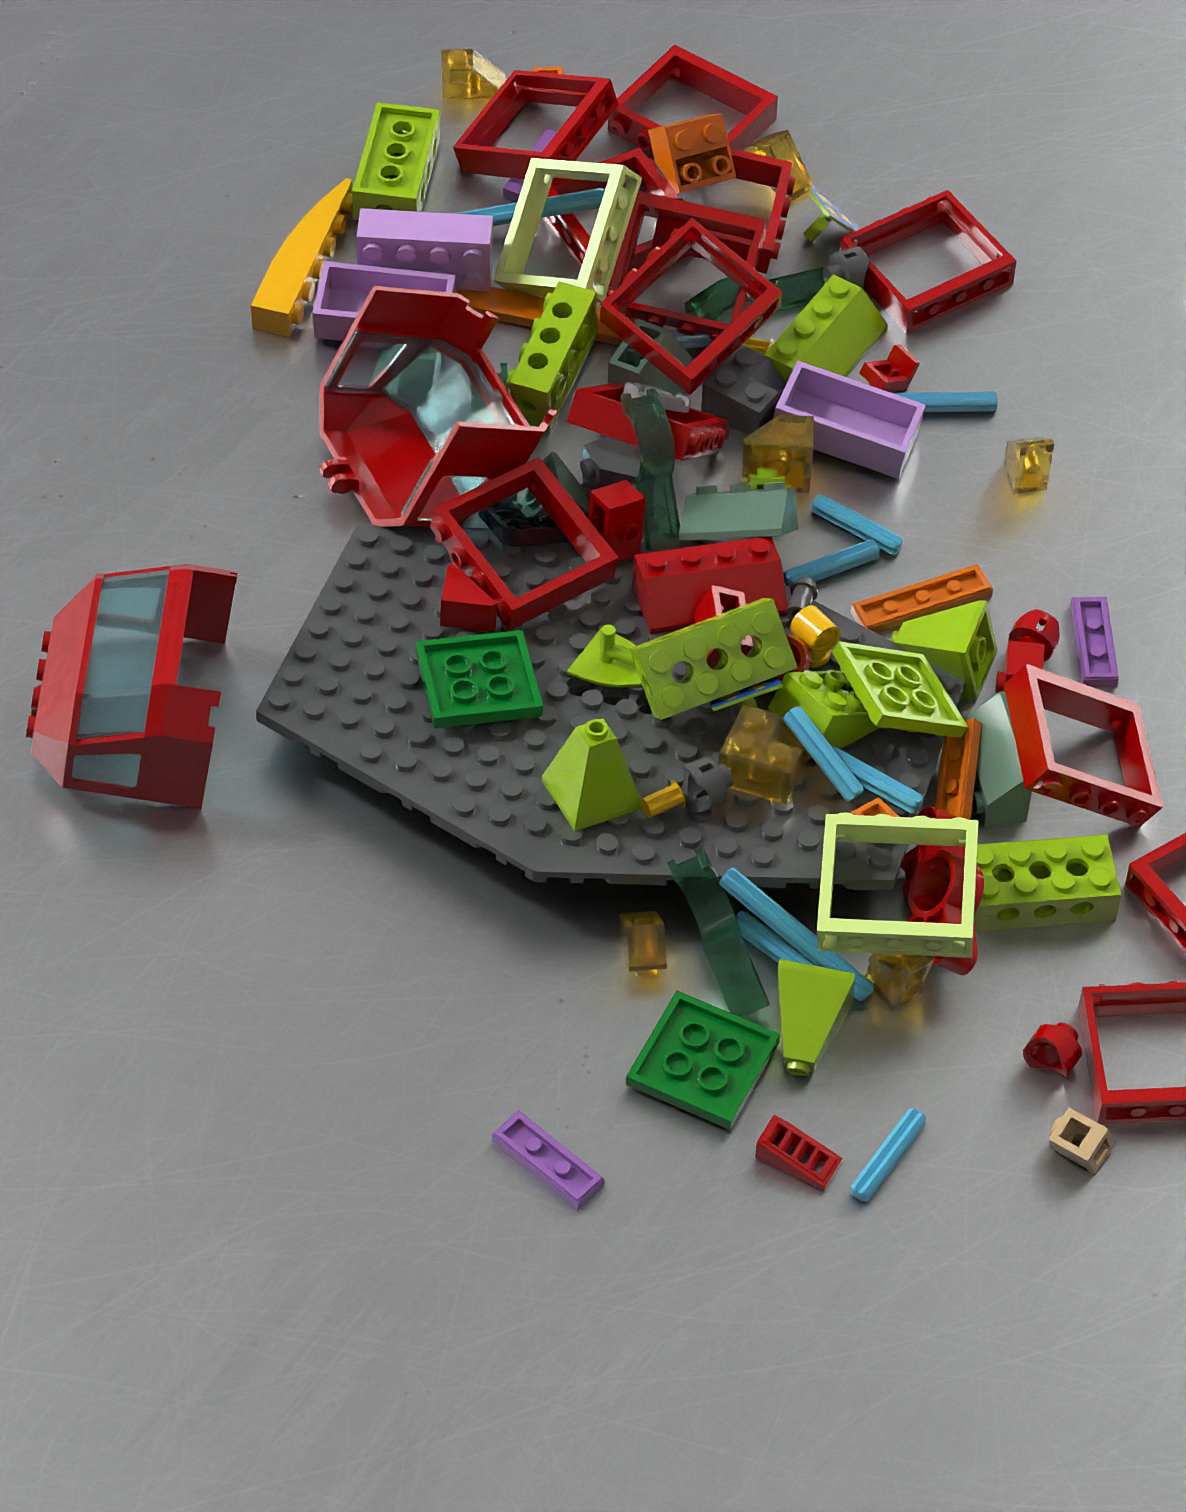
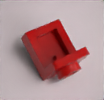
(893, 373)

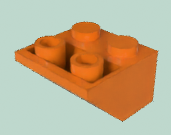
(693, 152)

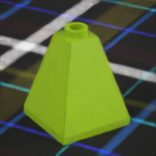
(955, 641)
(591, 777)
(811, 1011)

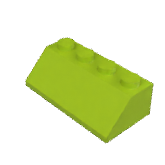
(830, 331)

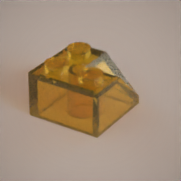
(783, 445)
(763, 755)

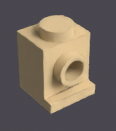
(1074, 1127)

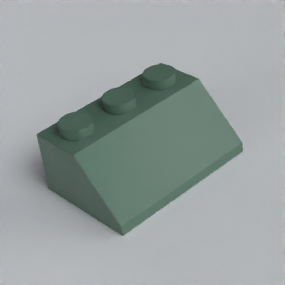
(739, 512)
(999, 780)

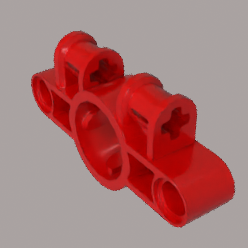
(926, 876)

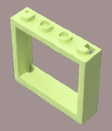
(605, 237)
(897, 936)

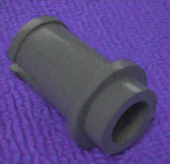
(803, 593)

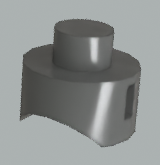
(848, 267)
(708, 780)

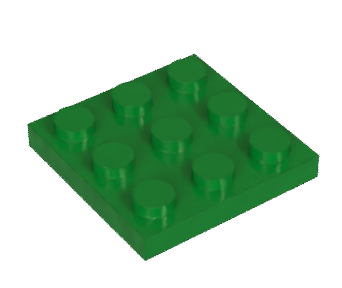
(478, 679)
(703, 1059)

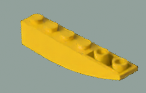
(299, 263)

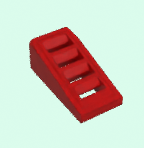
(792, 1136)

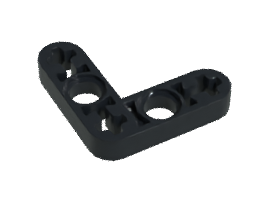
(518, 530)

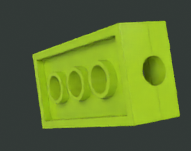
(393, 131)
(554, 353)
(734, 672)
(1047, 883)

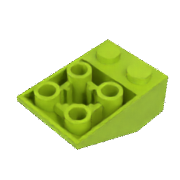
(828, 703)

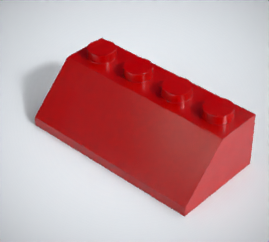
(676, 580)

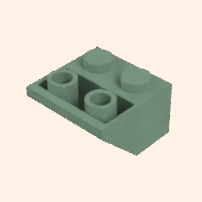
(632, 367)

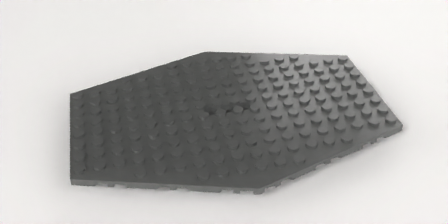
(361, 701)

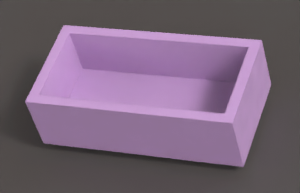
(429, 243)
(346, 287)
(853, 418)

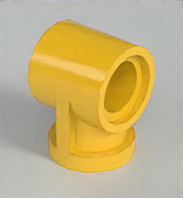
(817, 632)

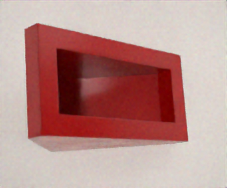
(465, 603)

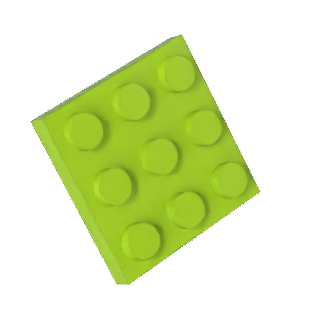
(899, 690)

